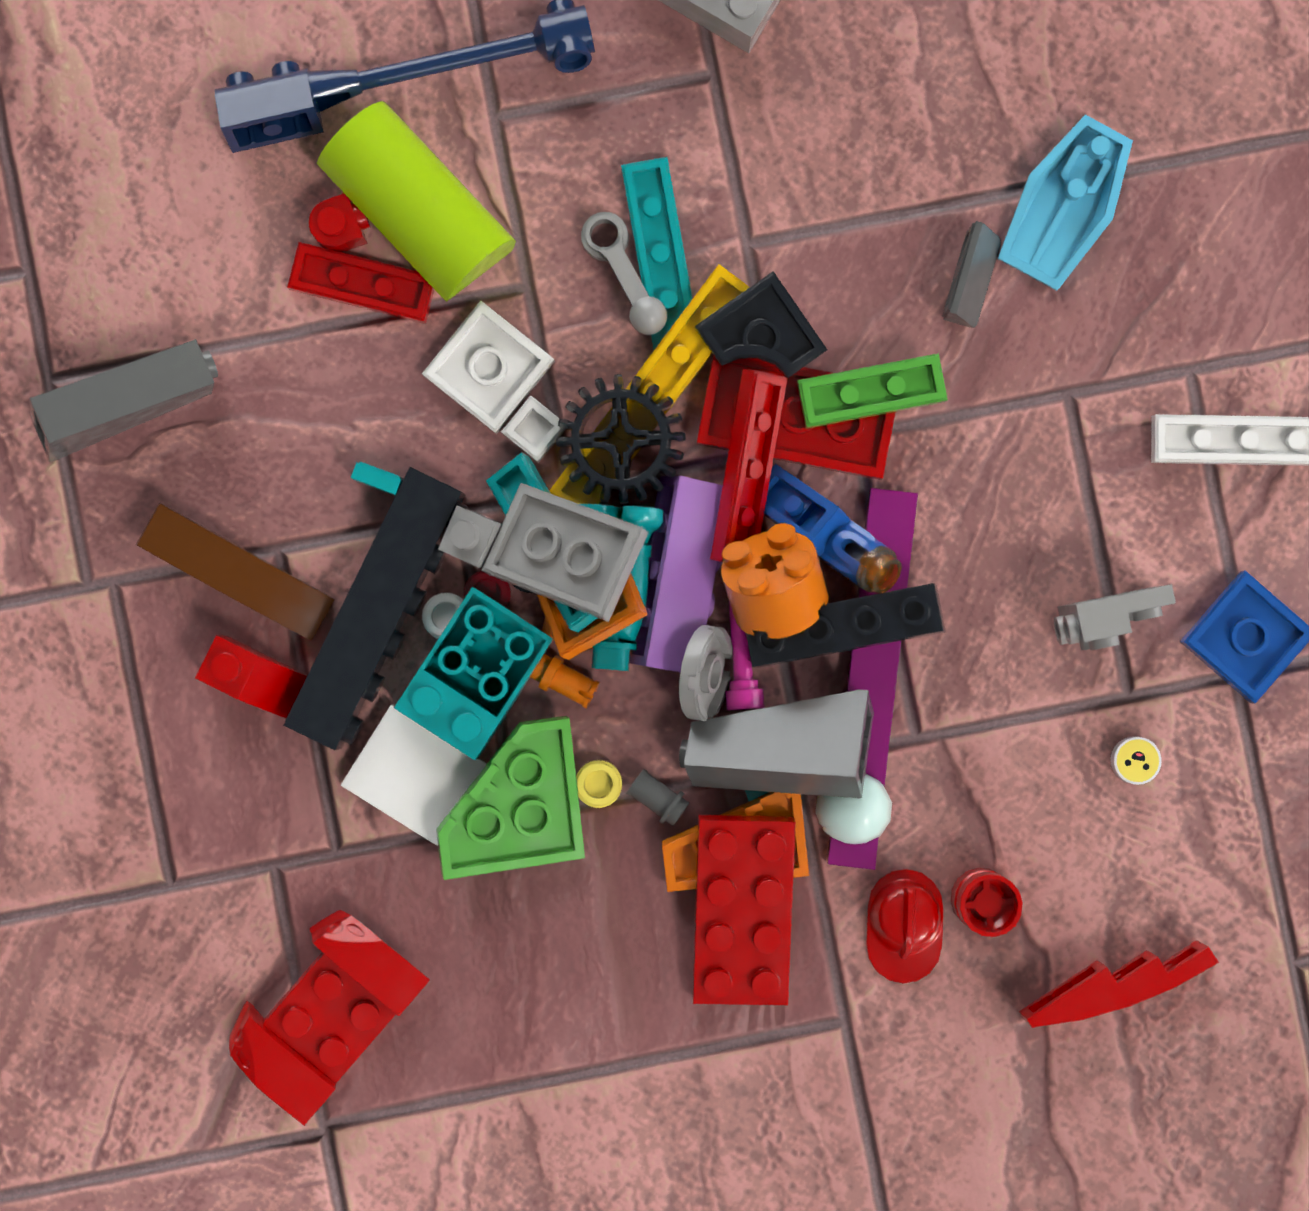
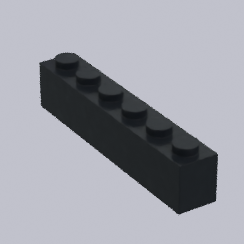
(375, 611)

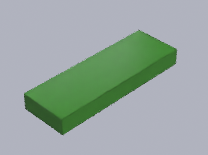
(872, 391)

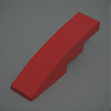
(1099, 991)

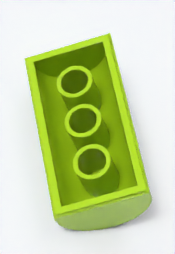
(414, 200)

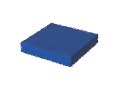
(1247, 637)

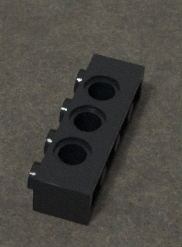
(856, 625)

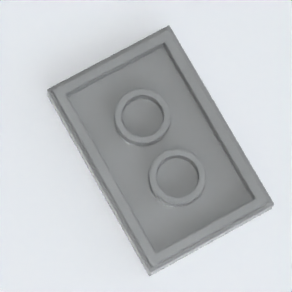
(565, 551)

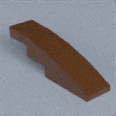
(235, 571)

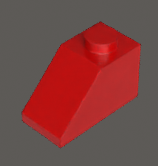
(250, 676)

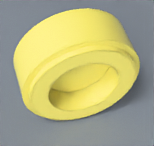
(599, 783)

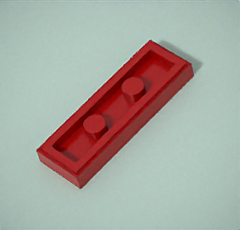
(360, 283)

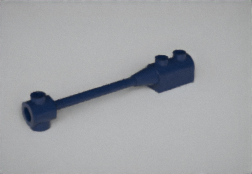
(291, 99)

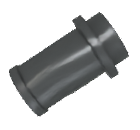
(658, 797)

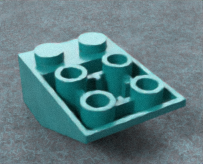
(474, 674)

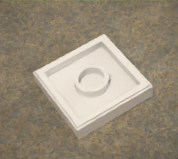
(488, 367)

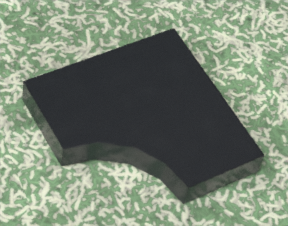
(762, 326)

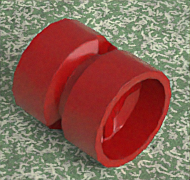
(986, 902)

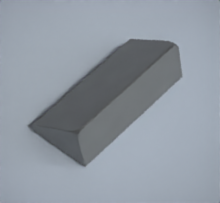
(972, 276)

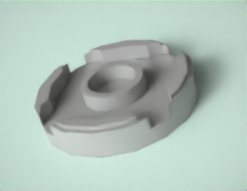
(703, 673)

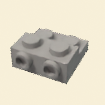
(1100, 620)

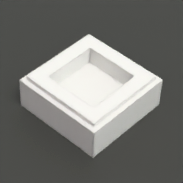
(533, 429)

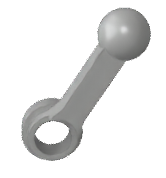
(647, 313)

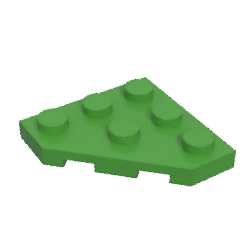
(518, 806)

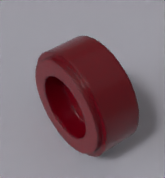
(491, 586)

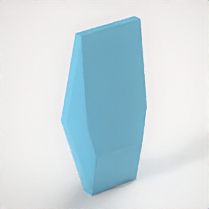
(1067, 203)

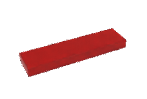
(749, 459)

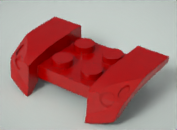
(324, 1016)

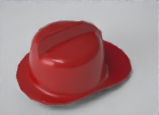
(904, 926)

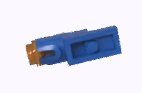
(835, 536)

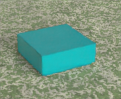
(376, 478)

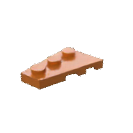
(681, 849)

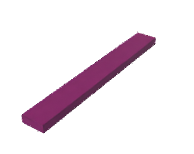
(875, 668)

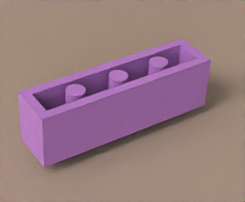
(679, 572)

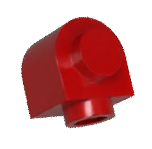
(338, 224)

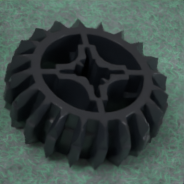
(580, 441)

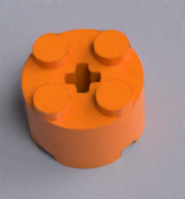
(774, 582)

